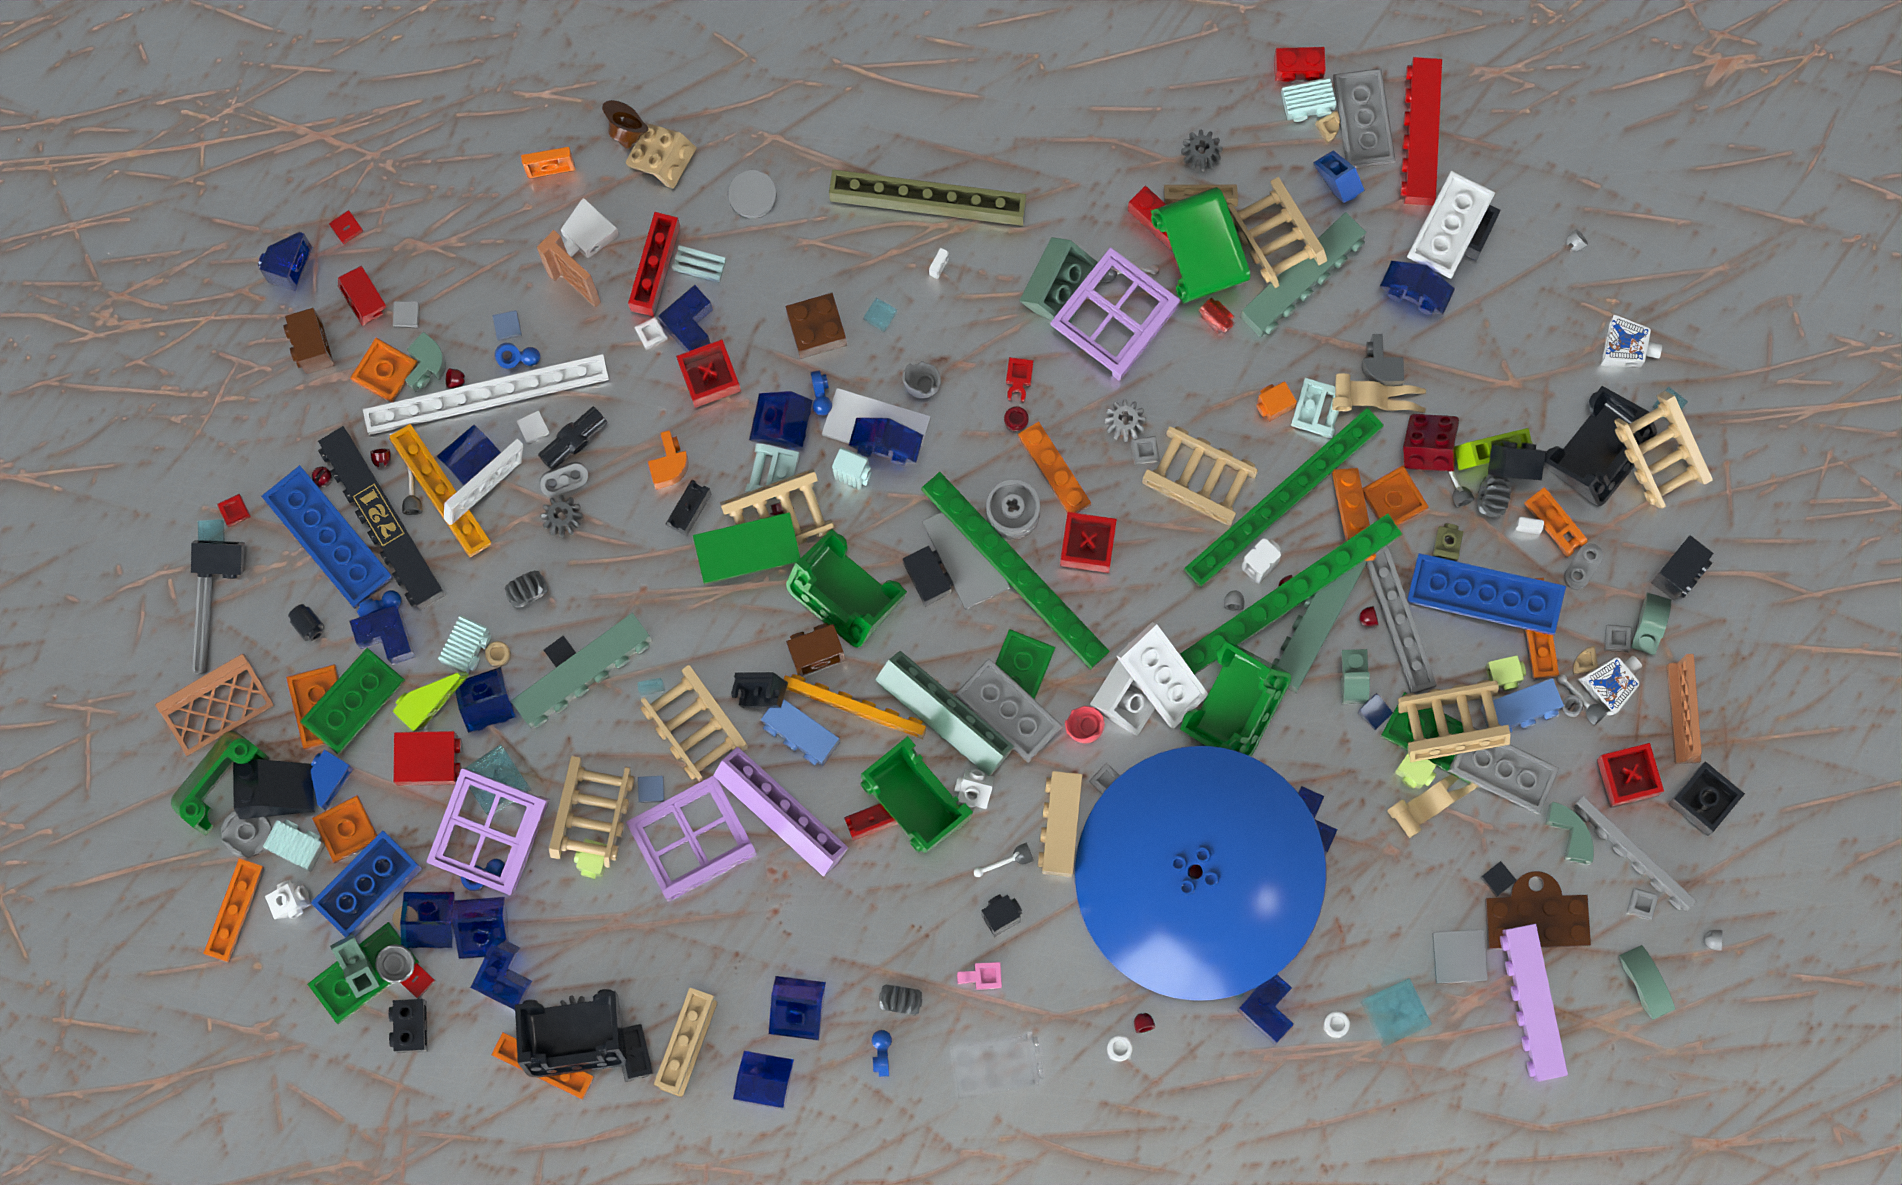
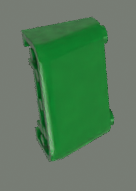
(1203, 244)
(842, 591)
(1238, 702)
(190, 795)
(914, 797)

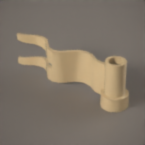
(1372, 394)
(1427, 805)

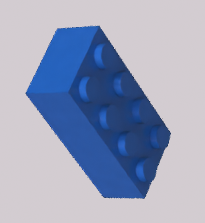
(366, 885)

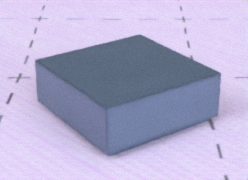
(507, 325)
(651, 789)

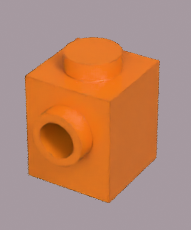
(1275, 401)

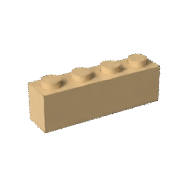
(1061, 824)

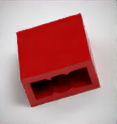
(426, 758)

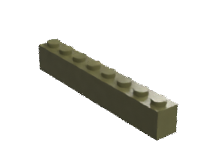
(927, 197)

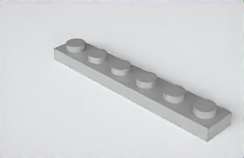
(1400, 622)
(1641, 862)

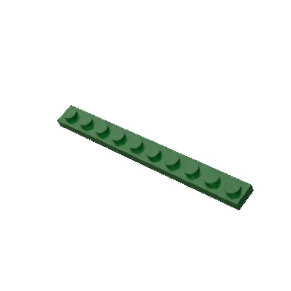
(1283, 497)
(1015, 570)
(1293, 592)

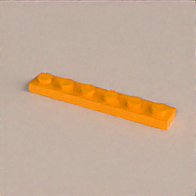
(438, 488)
(862, 709)

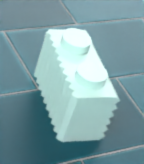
(1308, 99)
(851, 468)
(464, 645)
(294, 845)

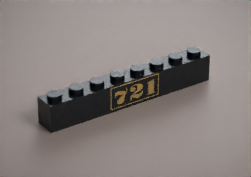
(381, 518)

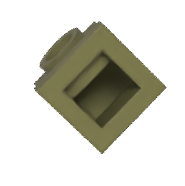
(1444, 550)

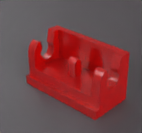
(361, 295)
(869, 821)

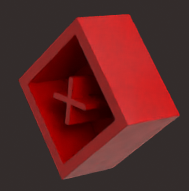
(708, 373)
(1088, 542)
(1630, 775)

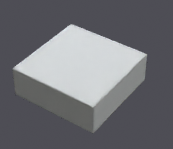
(939, 263)
(651, 332)
(533, 427)
(1529, 525)

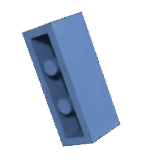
(1527, 705)
(800, 733)

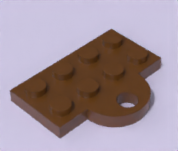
(1558, 917)

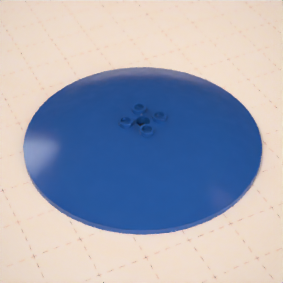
(1256, 886)

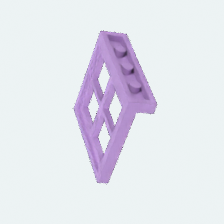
(1142, 333)
(520, 844)
(708, 869)

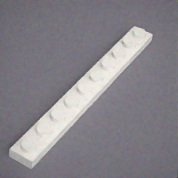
(485, 394)

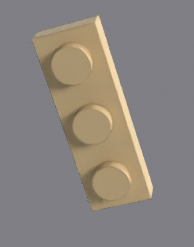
(1178, 192)

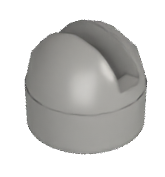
(1577, 240)
(1234, 601)
(1568, 702)
(1713, 939)

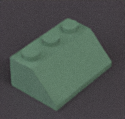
(1057, 277)

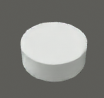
(1336, 1024)
(1119, 1048)

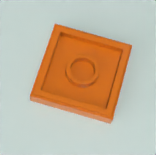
(548, 162)
(384, 370)
(1395, 496)
(345, 829)

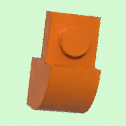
(671, 468)

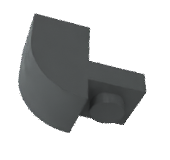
(1386, 370)

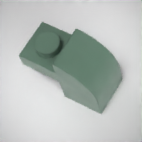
(430, 362)
(1652, 623)
(1355, 676)
(355, 965)

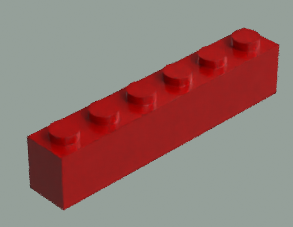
(1423, 131)

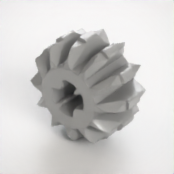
(1116, 423)

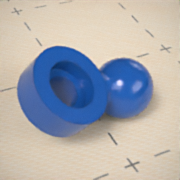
(529, 356)
(822, 405)
(389, 599)
(494, 866)
(881, 1041)

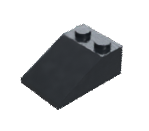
(272, 788)

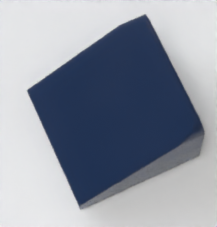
(1375, 711)

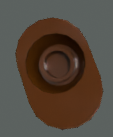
(624, 123)

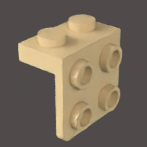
(662, 154)

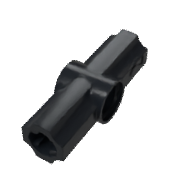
(572, 438)

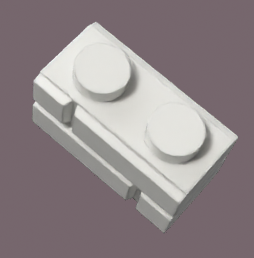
(1261, 560)

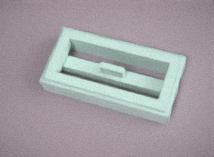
(699, 254)

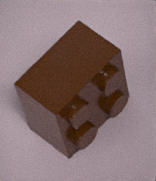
(816, 325)
(308, 341)
(815, 649)

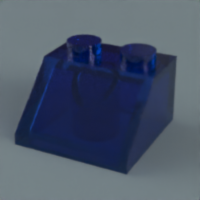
(285, 261)
(781, 419)
(468, 454)
(484, 700)
(434, 921)
(478, 925)
(796, 1008)
(763, 1080)

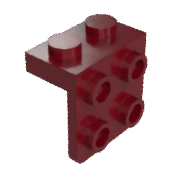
(1430, 442)

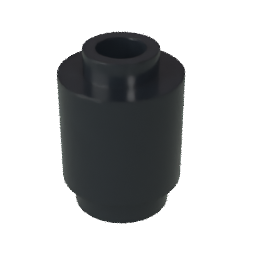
(306, 622)

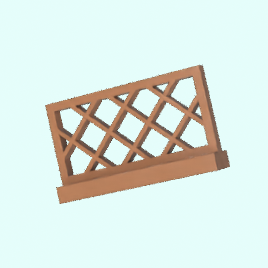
(559, 263)
(204, 685)
(1684, 711)

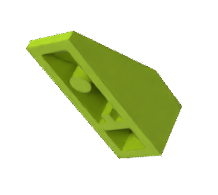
(1478, 451)
(422, 704)

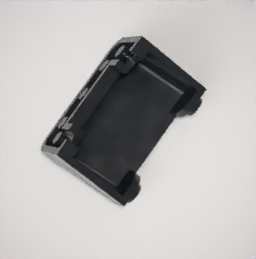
(1595, 456)
(570, 1036)

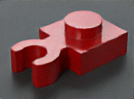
(1020, 375)

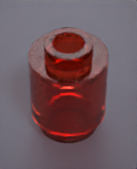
(1217, 316)

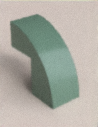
(1580, 842)
(1648, 982)

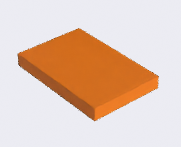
(305, 692)

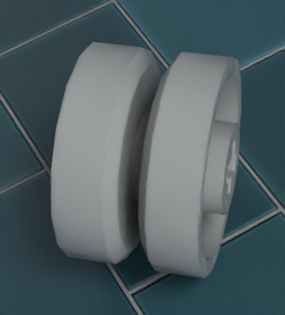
(1017, 495)

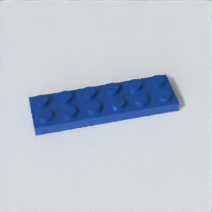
(327, 536)
(1486, 594)

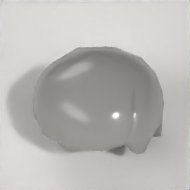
(921, 379)
(395, 963)

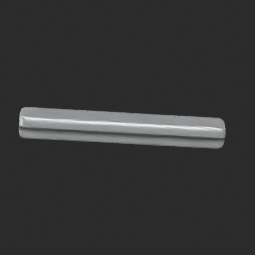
(202, 625)

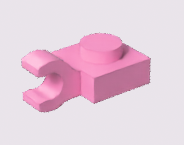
(985, 976)

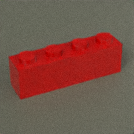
(1141, 206)
(654, 264)

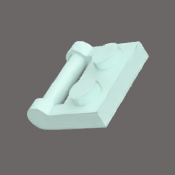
(1310, 407)
(782, 465)

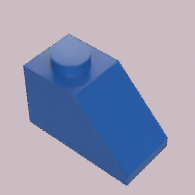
(1339, 176)
(328, 777)

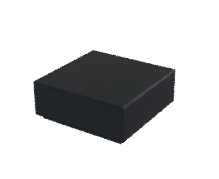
(559, 651)
(1498, 879)

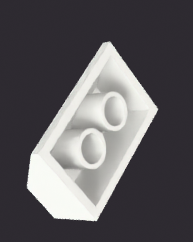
(1123, 700)

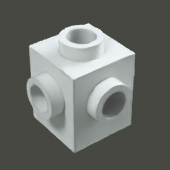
(974, 788)
(288, 900)

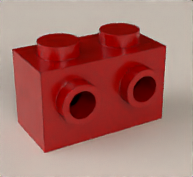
(1299, 64)

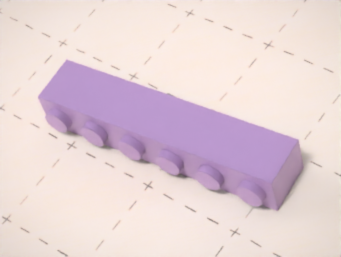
(780, 811)
(1534, 1002)

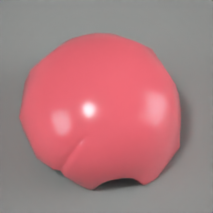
(1085, 724)

